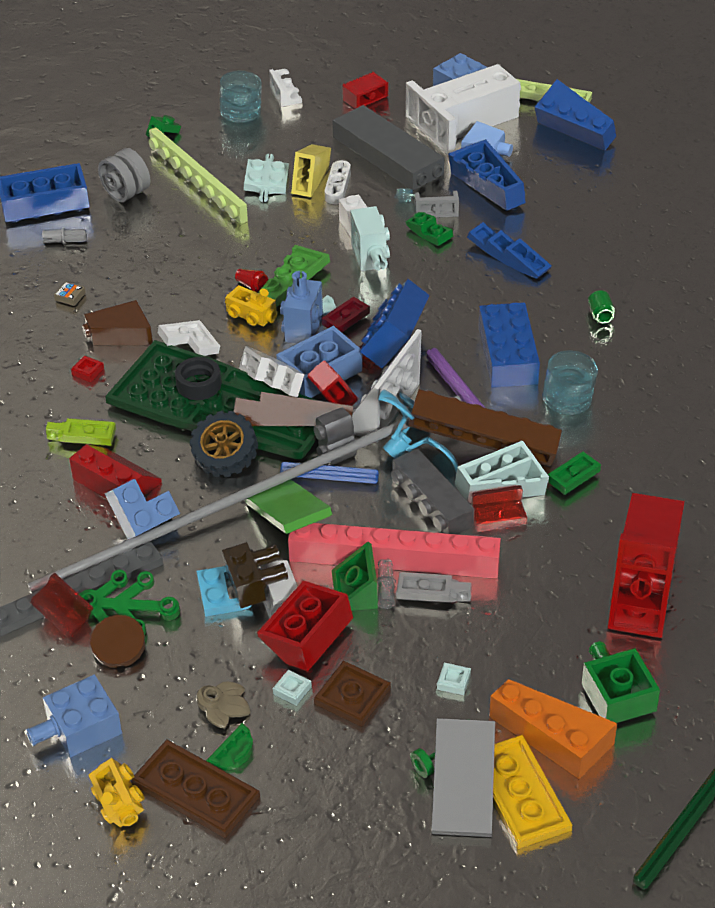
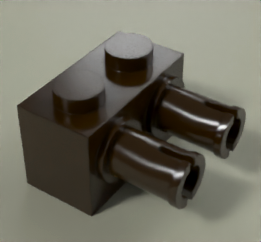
(246, 577)

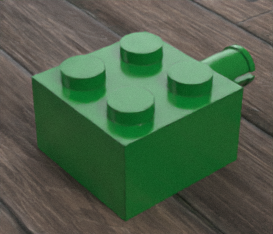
(619, 684)

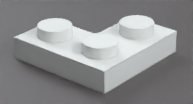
(192, 333)

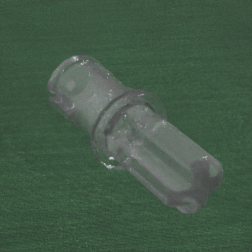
(385, 584)

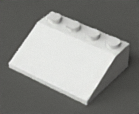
(398, 377)

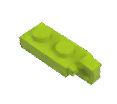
(82, 431)

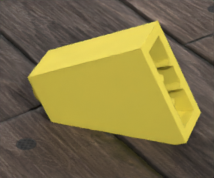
(309, 169)

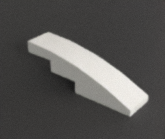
(271, 371)

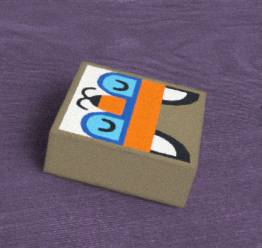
(69, 293)

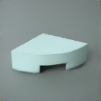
(328, 305)

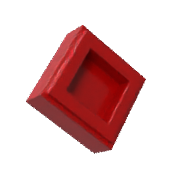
(87, 368)

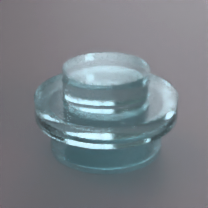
(404, 195)

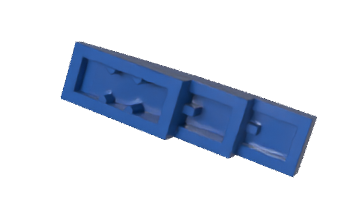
(509, 252)

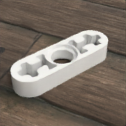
(336, 176)

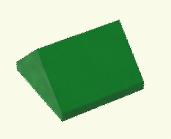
(358, 579)

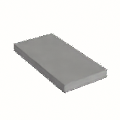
(463, 778)

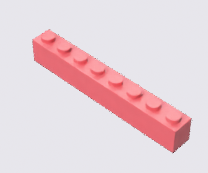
(406, 549)

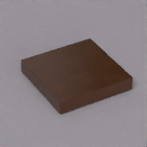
(352, 693)

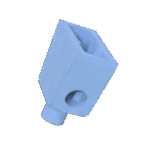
(493, 135)

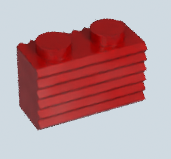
(365, 90)
(332, 385)

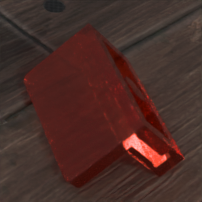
(498, 508)
(62, 605)

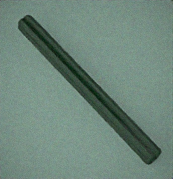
(676, 833)

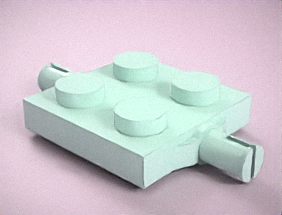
(266, 177)

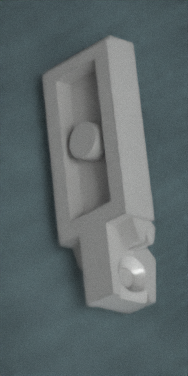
(432, 588)

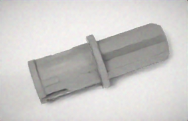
(64, 235)

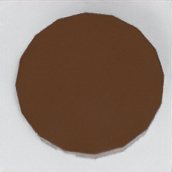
(117, 641)

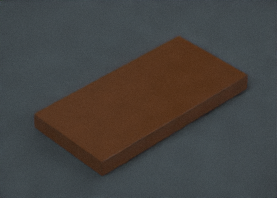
(196, 788)

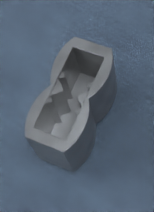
(334, 431)

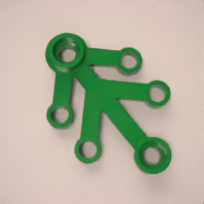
(124, 602)

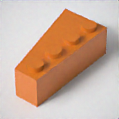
(553, 727)

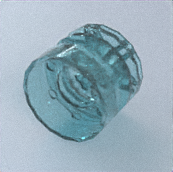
(240, 96)
(569, 382)

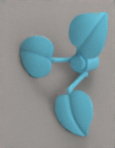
(399, 440)

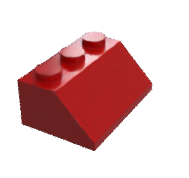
(105, 470)
(306, 624)

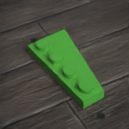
(300, 260)

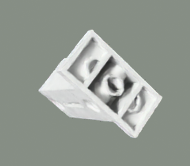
(456, 105)

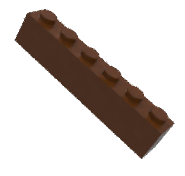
(483, 426)

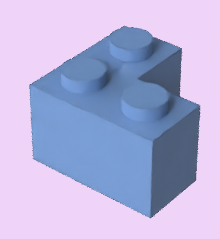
(135, 512)

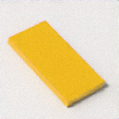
(525, 795)

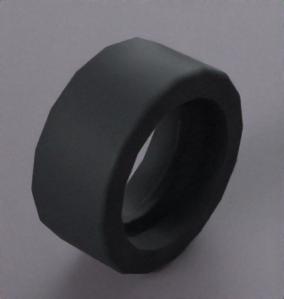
(198, 390)

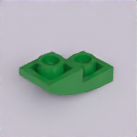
(428, 229)

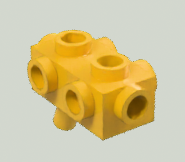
(251, 306)
(116, 793)

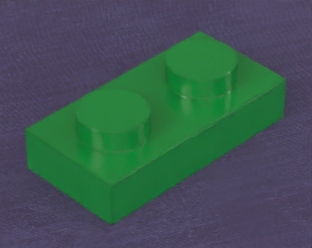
(574, 472)

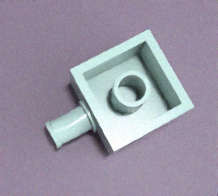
(369, 238)

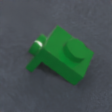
(164, 124)

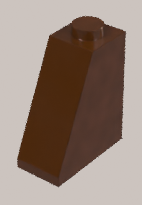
(118, 326)

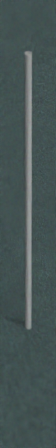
(219, 505)

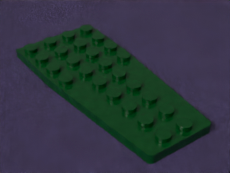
(152, 392)

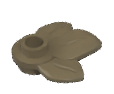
(225, 702)

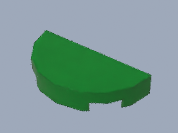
(233, 750)

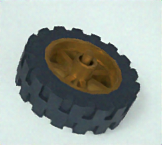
(216, 428)

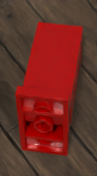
(645, 565)

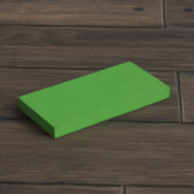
(289, 506)

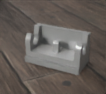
(438, 206)

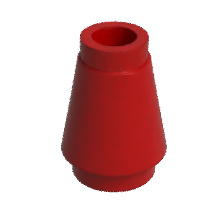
(251, 279)

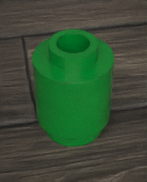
(601, 306)

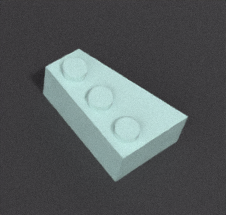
(503, 469)

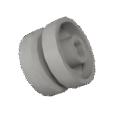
(124, 174)

